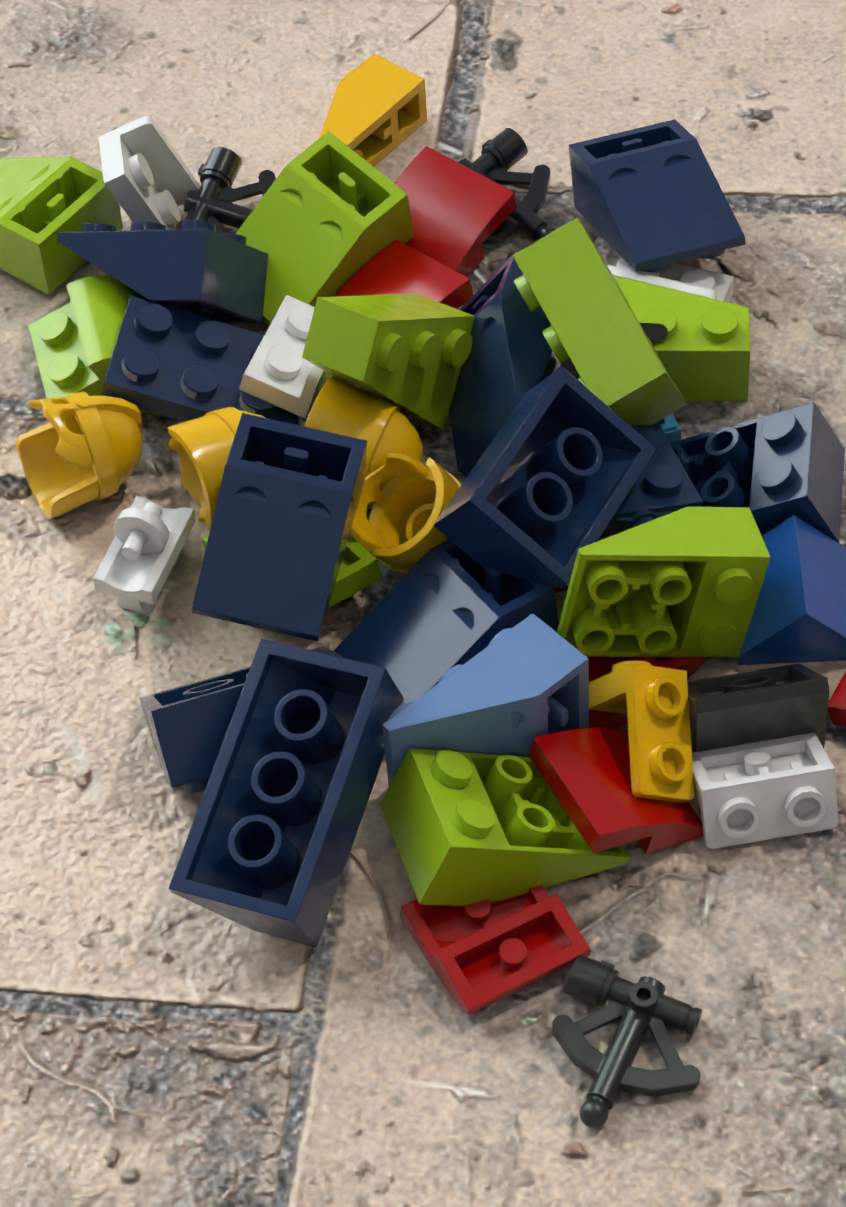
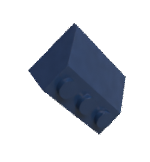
(546, 483)
(192, 723)

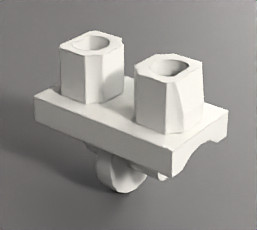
(143, 553)

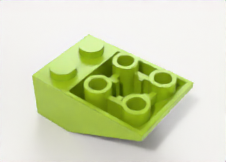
(39, 201)
(324, 222)
(668, 587)
(483, 828)

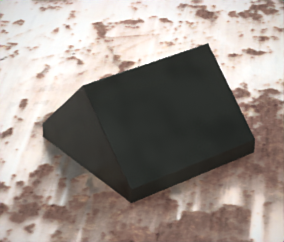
(757, 707)

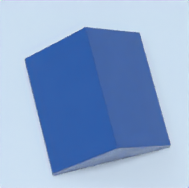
(800, 600)

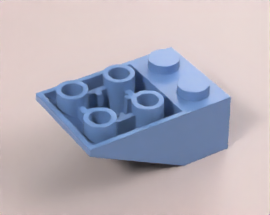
(498, 700)

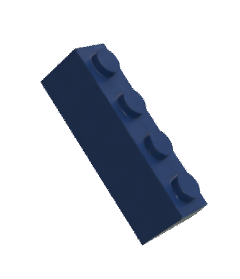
(288, 791)

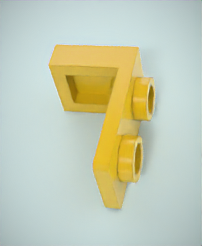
(657, 726)

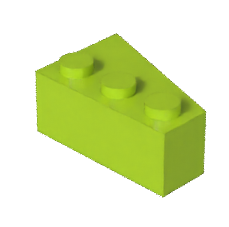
(595, 325)
(705, 340)
(393, 349)

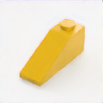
(376, 108)

